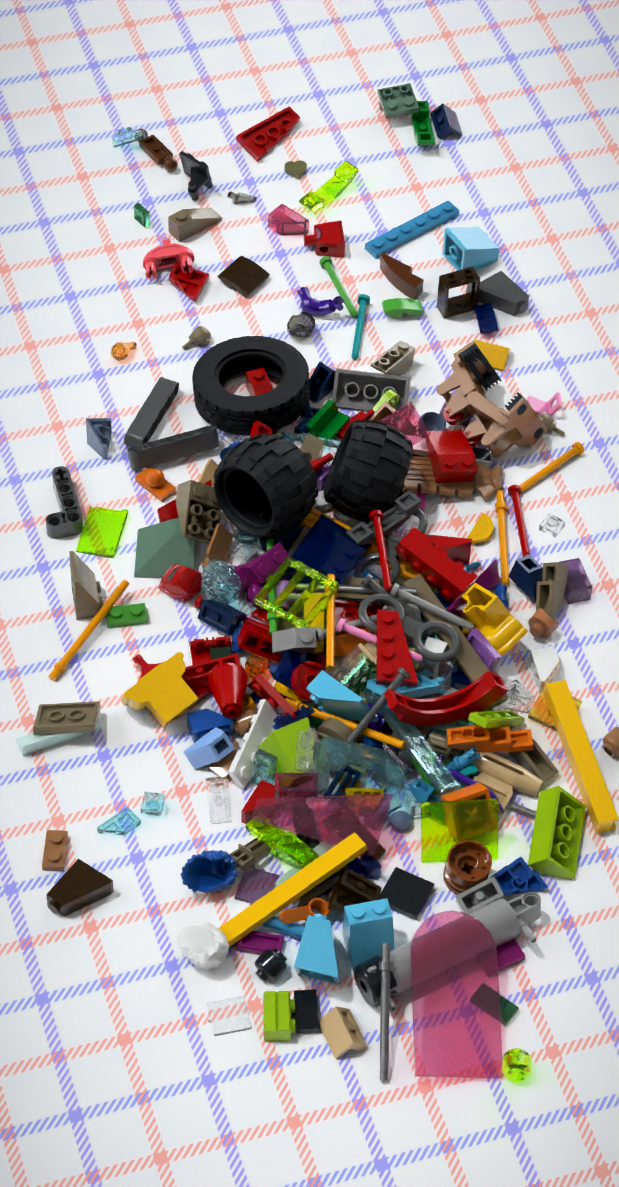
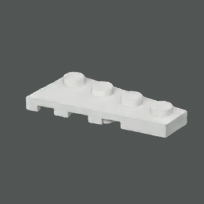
(261, 728)

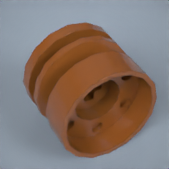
(466, 866)

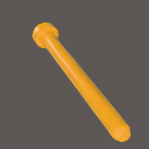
(577, 448)

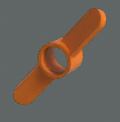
(301, 913)

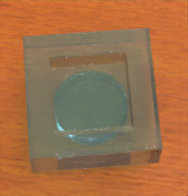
(152, 803)

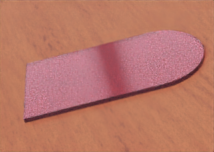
(455, 998)

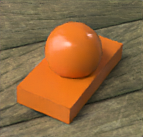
(155, 482)

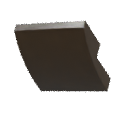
(243, 275)
(352, 890)

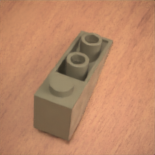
(396, 359)

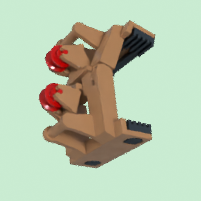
(491, 423)

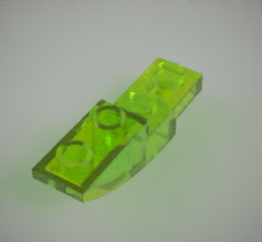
(283, 845)

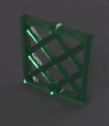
(369, 675)

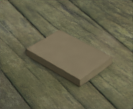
(67, 718)

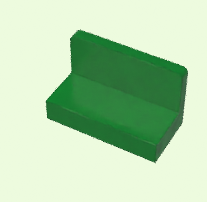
(327, 421)

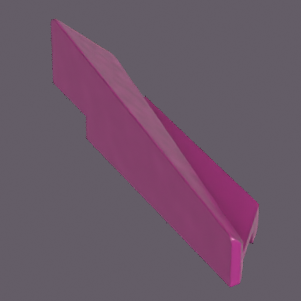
(487, 579)

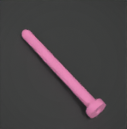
(343, 626)

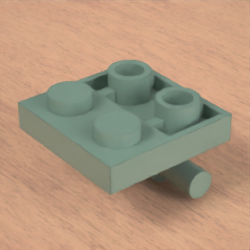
(397, 100)

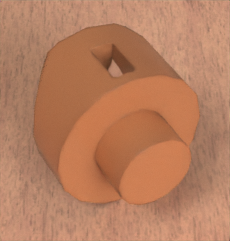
(541, 624)

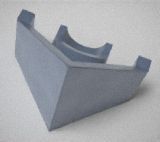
(99, 435)

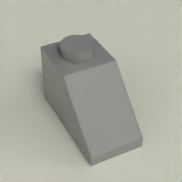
(294, 639)

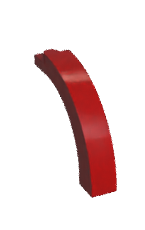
(449, 707)

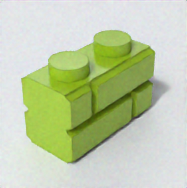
(277, 1016)

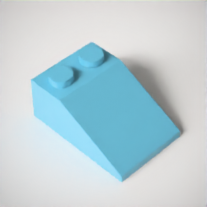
(336, 698)

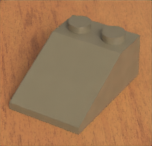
(84, 588)

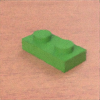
(126, 615)

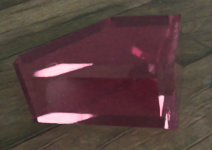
(287, 222)
(296, 785)

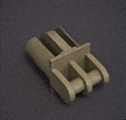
(440, 746)
(250, 854)

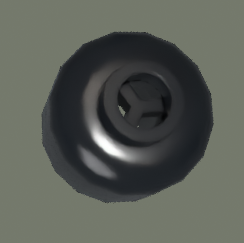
(270, 965)

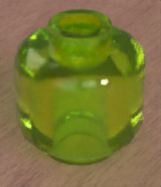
(516, 1065)

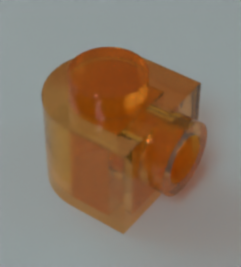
(256, 664)

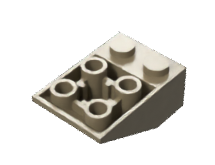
(197, 510)

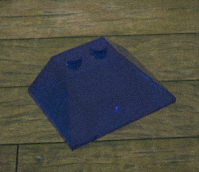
(327, 551)

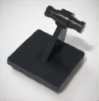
(198, 172)

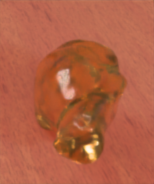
(120, 350)

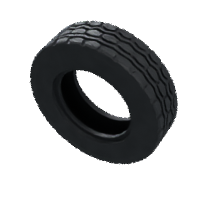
(233, 359)

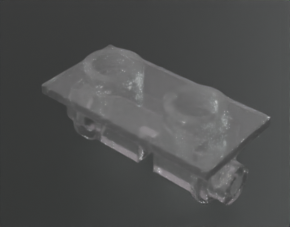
(306, 750)

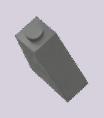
(503, 294)

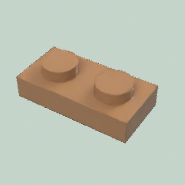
(55, 850)

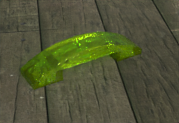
(331, 189)

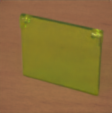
(454, 821)

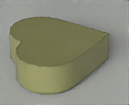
(295, 169)

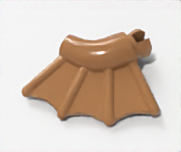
(488, 480)

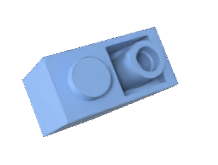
(209, 748)

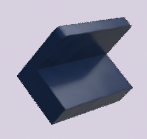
(445, 121)
(220, 615)

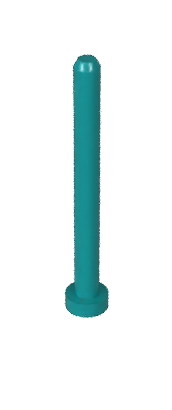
(363, 300)

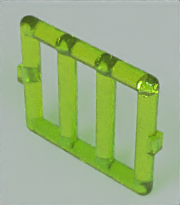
(290, 615)

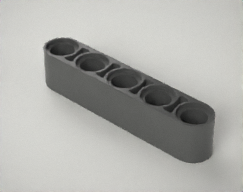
(151, 412)
(173, 447)

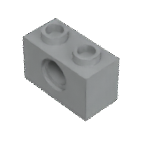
(479, 896)

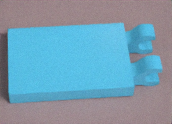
(425, 686)

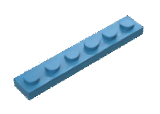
(412, 229)

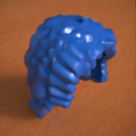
(209, 871)

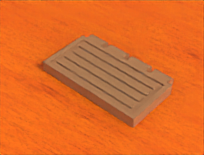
(421, 477)

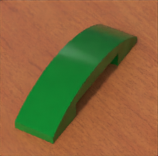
(422, 126)

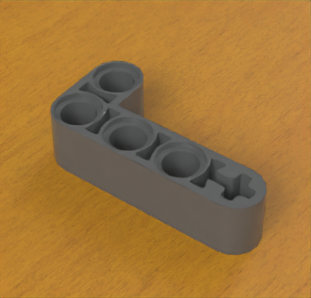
(69, 519)

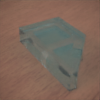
(120, 823)

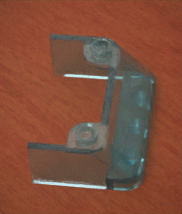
(335, 754)

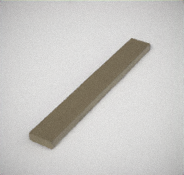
(467, 657)

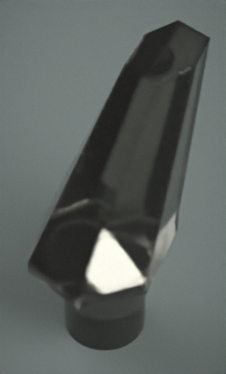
(241, 197)

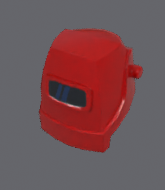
(181, 582)

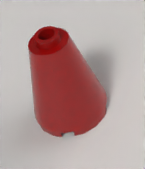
(228, 688)

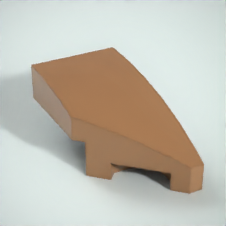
(222, 767)

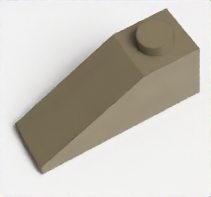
(191, 221)

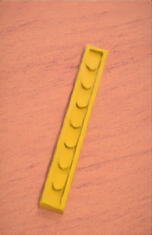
(293, 888)

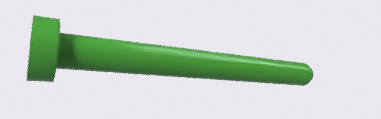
(326, 262)

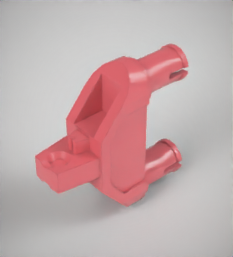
(166, 257)

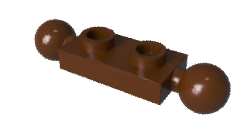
(158, 151)

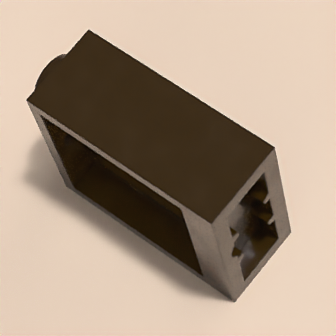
(449, 306)

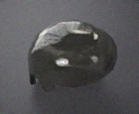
(301, 326)

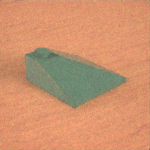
(160, 548)

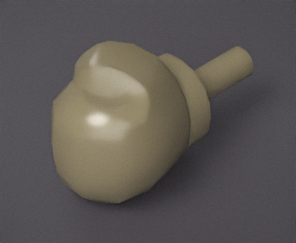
(199, 336)
(550, 424)

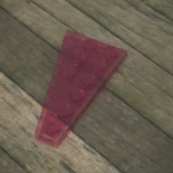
(328, 817)

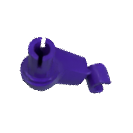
(316, 306)

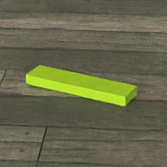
(495, 719)

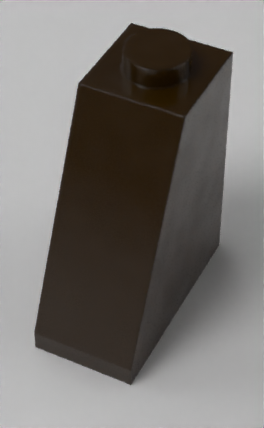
(78, 889)

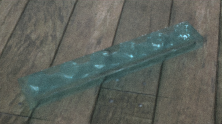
(420, 751)

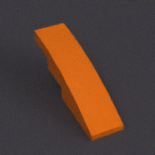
(489, 740)

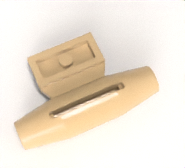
(505, 776)

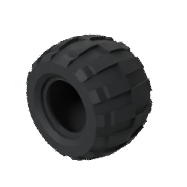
(368, 469)
(267, 479)

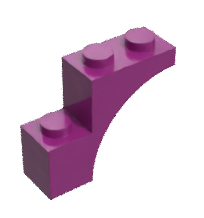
(261, 567)

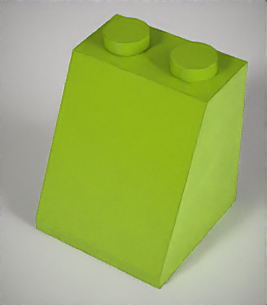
(283, 745)

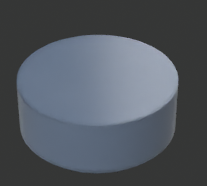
(400, 821)

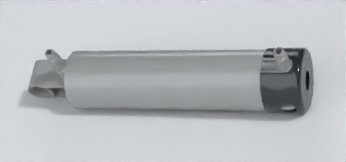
(501, 918)

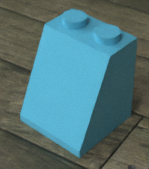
(469, 247)
(366, 928)
(317, 951)

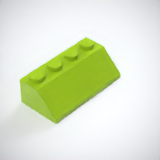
(557, 833)

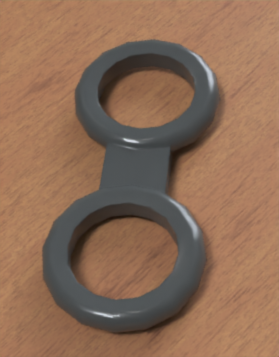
(390, 543)
(412, 629)

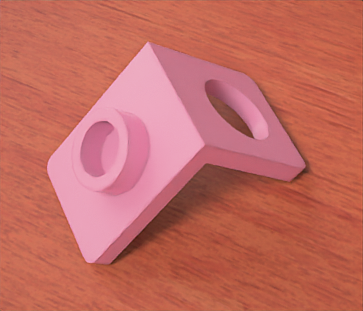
(541, 406)

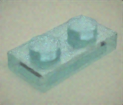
(264, 767)

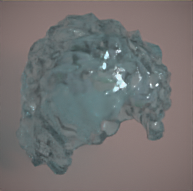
(220, 581)

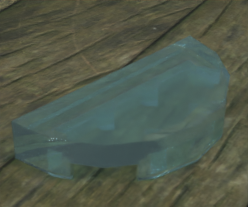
(126, 136)

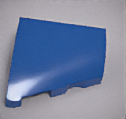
(519, 878)

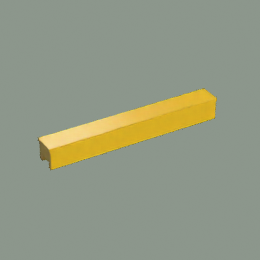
(580, 756)

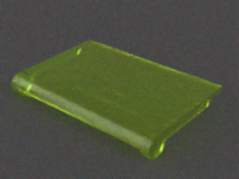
(102, 532)

